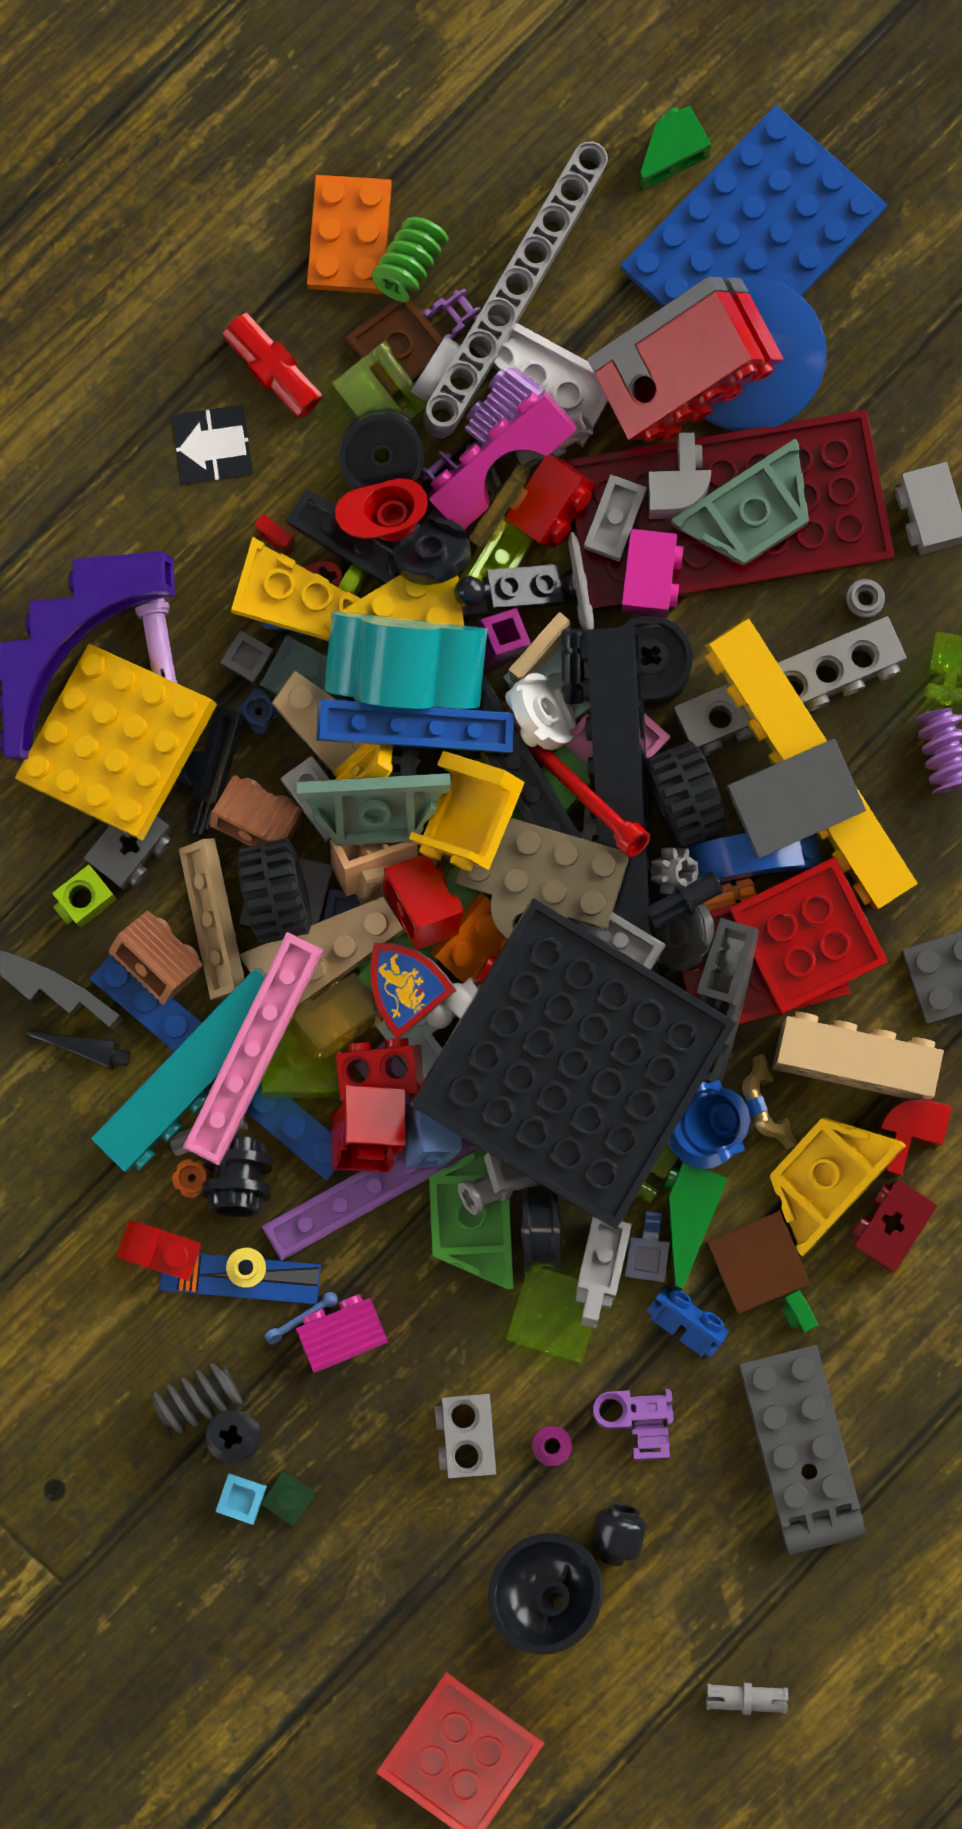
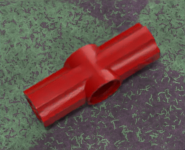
(272, 365)

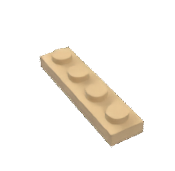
(212, 917)

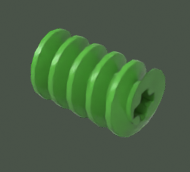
(408, 258)

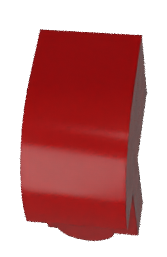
(916, 1121)
(158, 1250)

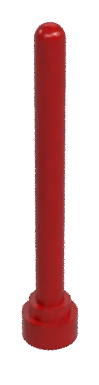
(629, 836)

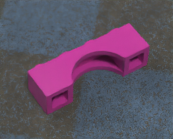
(537, 427)

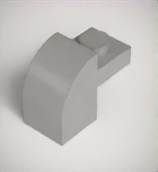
(682, 489)

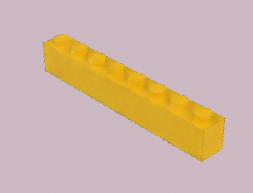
(788, 730)

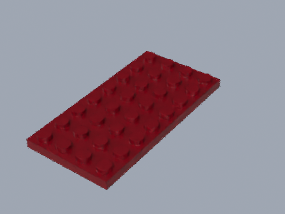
(840, 488)

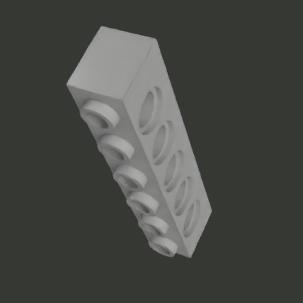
(875, 639)

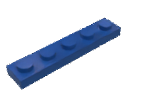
(415, 727)

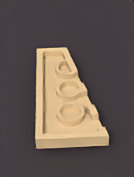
(299, 707)
(345, 941)

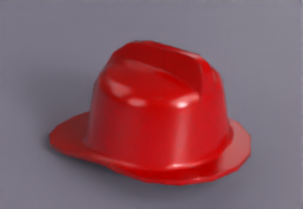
(382, 510)

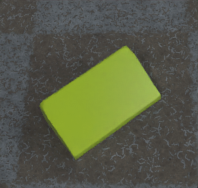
(503, 553)

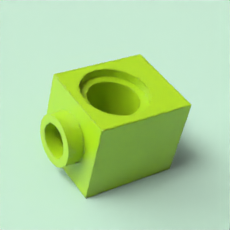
(100, 900)

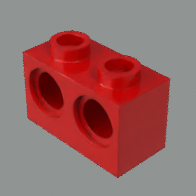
(379, 1066)

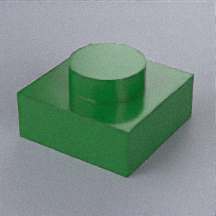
(798, 1312)

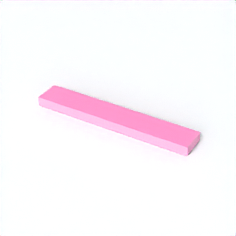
(253, 1048)

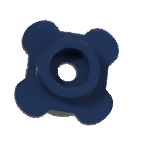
(258, 722)

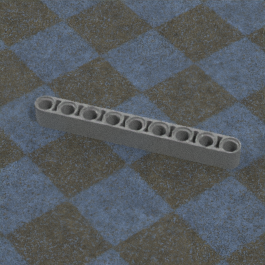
(520, 272)

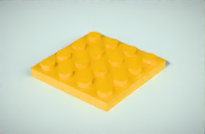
(116, 741)

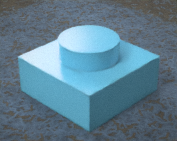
(241, 1498)

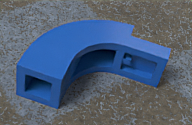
(734, 857)

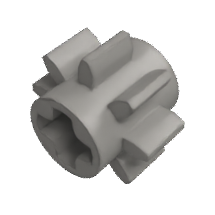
(673, 869)

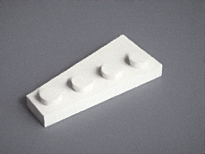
(554, 369)

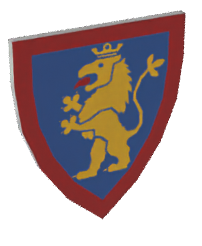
(406, 986)

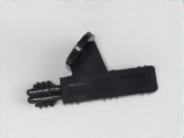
(210, 768)

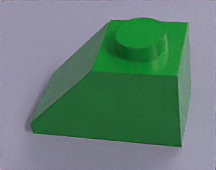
(674, 146)

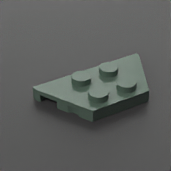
(751, 509)
(374, 807)

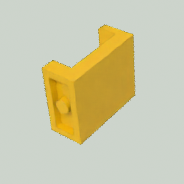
(471, 815)

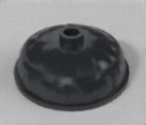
(529, 1582)

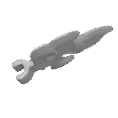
(580, 585)

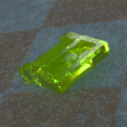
(364, 391)

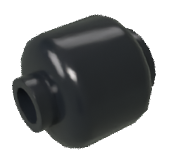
(618, 1534)

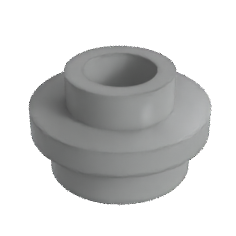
(869, 587)

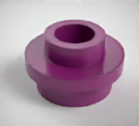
(545, 1434)

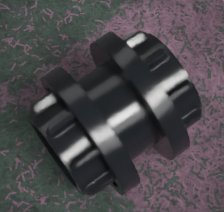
(236, 1181)

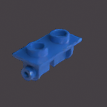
(675, 1308)

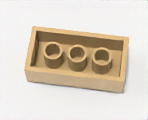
(857, 1058)

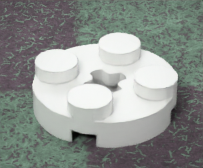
(541, 712)

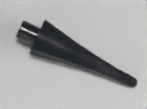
(99, 1051)

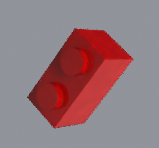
(552, 501)
(422, 901)

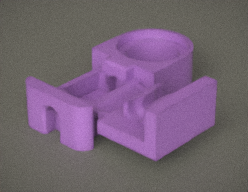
(648, 1421)

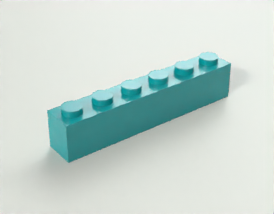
(177, 1084)

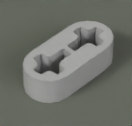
(435, 369)

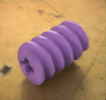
(944, 747)

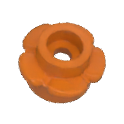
(181, 1181)

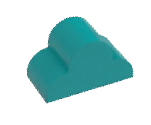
(405, 662)

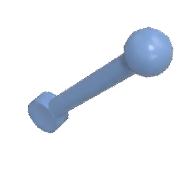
(274, 1335)

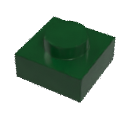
(289, 1498)

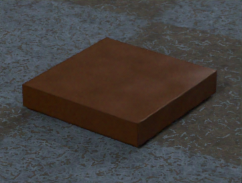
(406, 332)
(758, 1262)

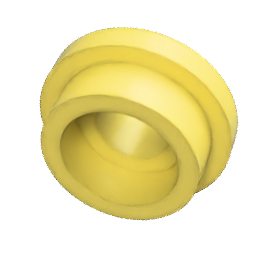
(255, 1276)

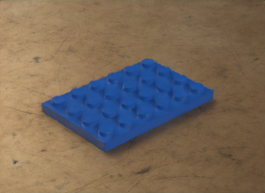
(765, 211)

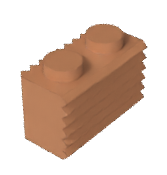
(254, 814)
(156, 957)

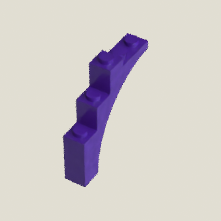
(55, 626)

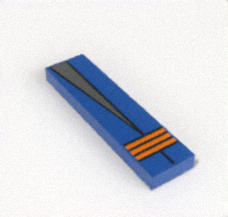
(281, 1281)

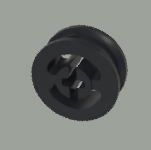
(540, 1229)

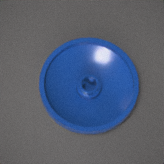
(795, 378)

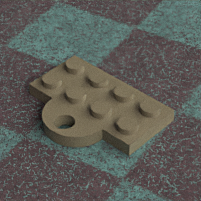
(556, 869)

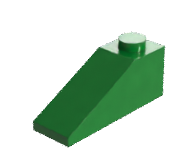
(690, 1210)

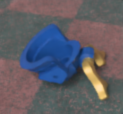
(721, 1119)

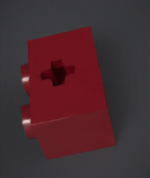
(913, 1214)

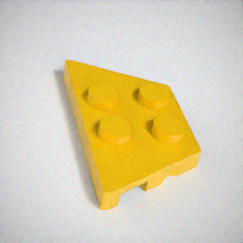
(412, 602)
(828, 1175)

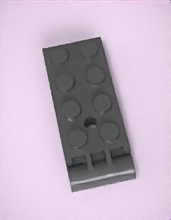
(798, 1428)

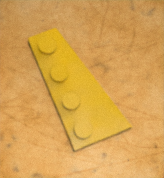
(286, 594)

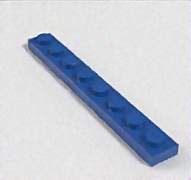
(175, 1024)

